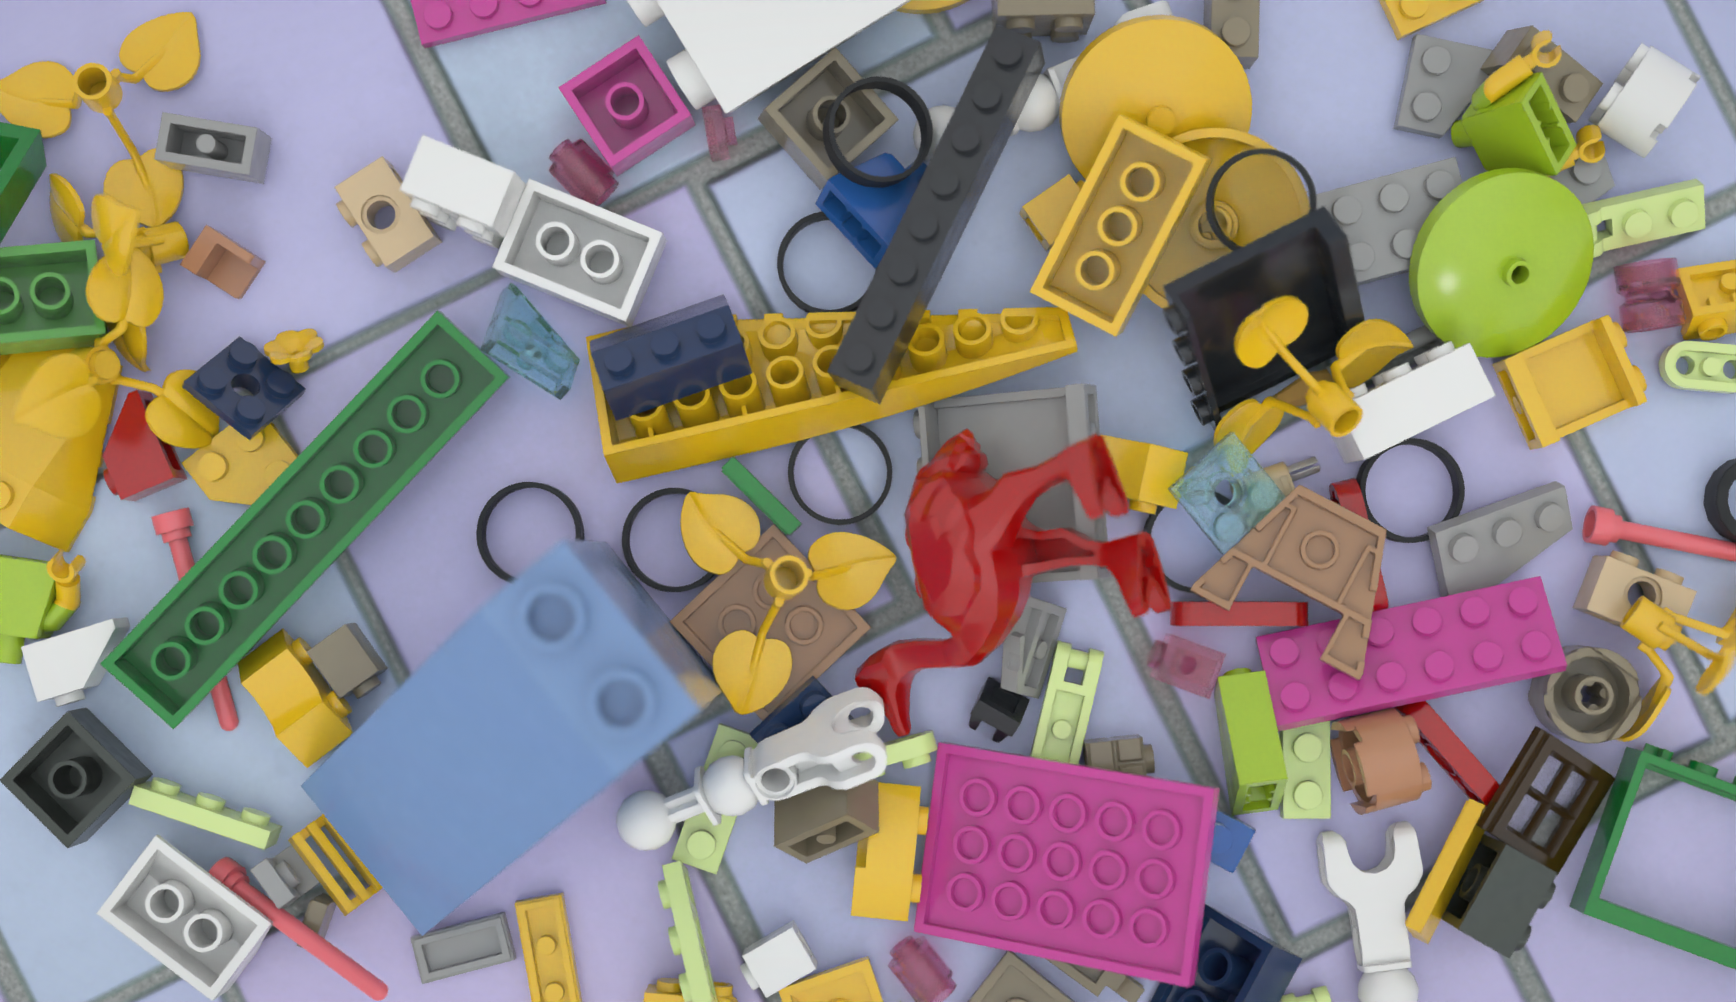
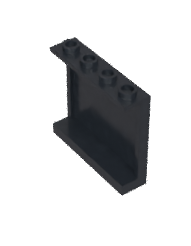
(1211, 303)

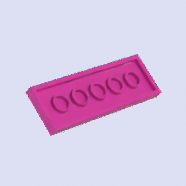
(1416, 654)

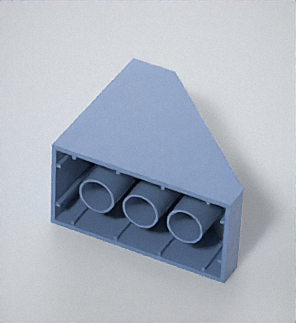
(510, 729)

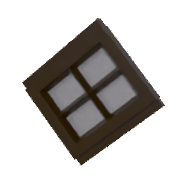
(1546, 800)

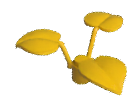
(45, 92)
(119, 234)
(60, 390)
(1330, 404)
(847, 572)
(1658, 628)

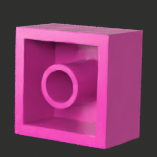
(627, 105)

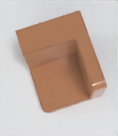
(223, 262)

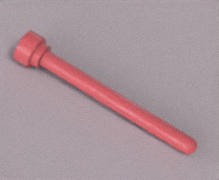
(1604, 526)
(175, 529)
(235, 878)

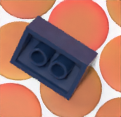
(669, 357)
(1234, 965)

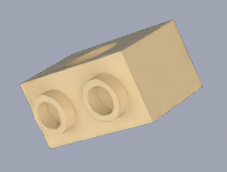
(365, 195)
(1608, 582)

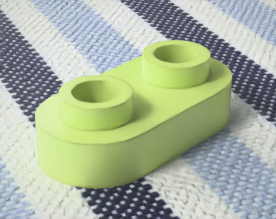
(1704, 366)
(911, 750)

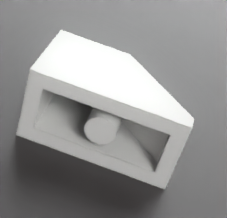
(71, 661)

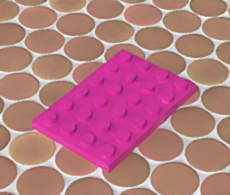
(1067, 862)

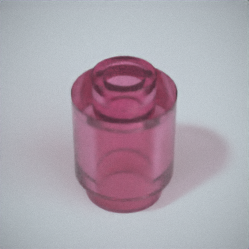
(582, 172)
(921, 970)

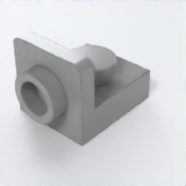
(285, 877)

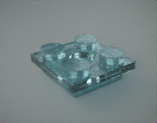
(1252, 498)

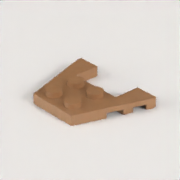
(1319, 553)

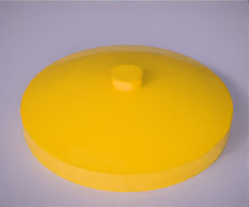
(1158, 73)
(1248, 203)

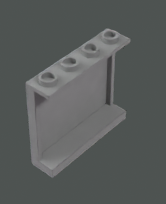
(1018, 434)

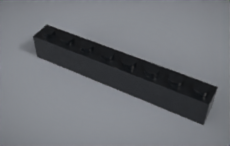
(937, 214)

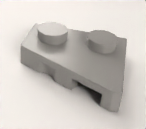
(1438, 84)
(1031, 647)

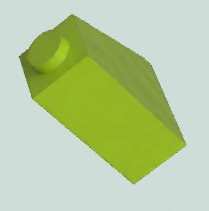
(1249, 742)

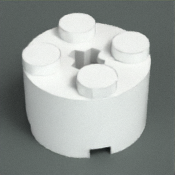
(1644, 99)

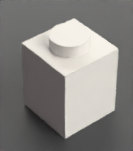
(777, 960)

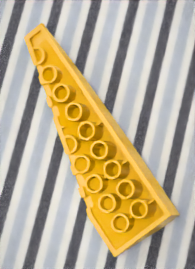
(796, 398)

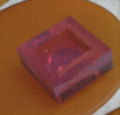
(719, 132)

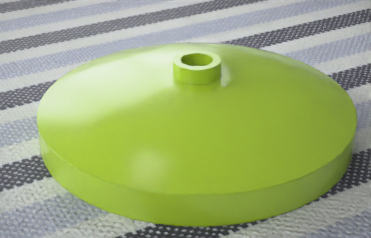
(1501, 261)

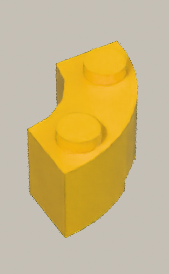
(1146, 472)
(295, 697)
(886, 860)

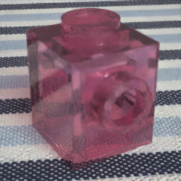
(1185, 664)

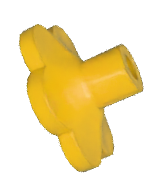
(294, 349)

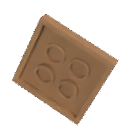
(740, 602)

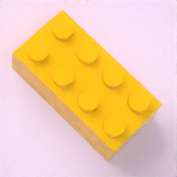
(1120, 225)

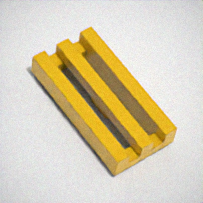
(323, 875)

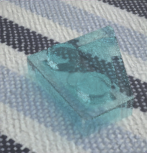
(528, 344)

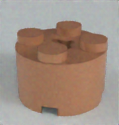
(1379, 760)

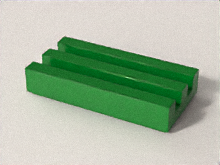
(761, 496)

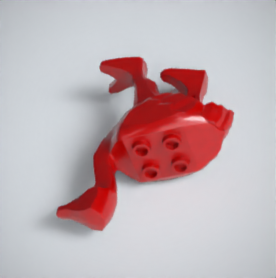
(980, 555)

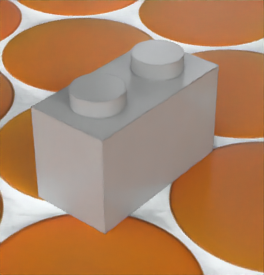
(213, 148)

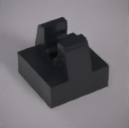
(999, 709)

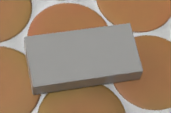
(463, 947)

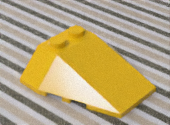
(47, 478)

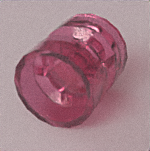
(1649, 295)

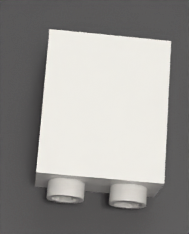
(752, 45)

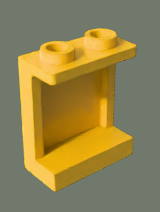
(1571, 381)

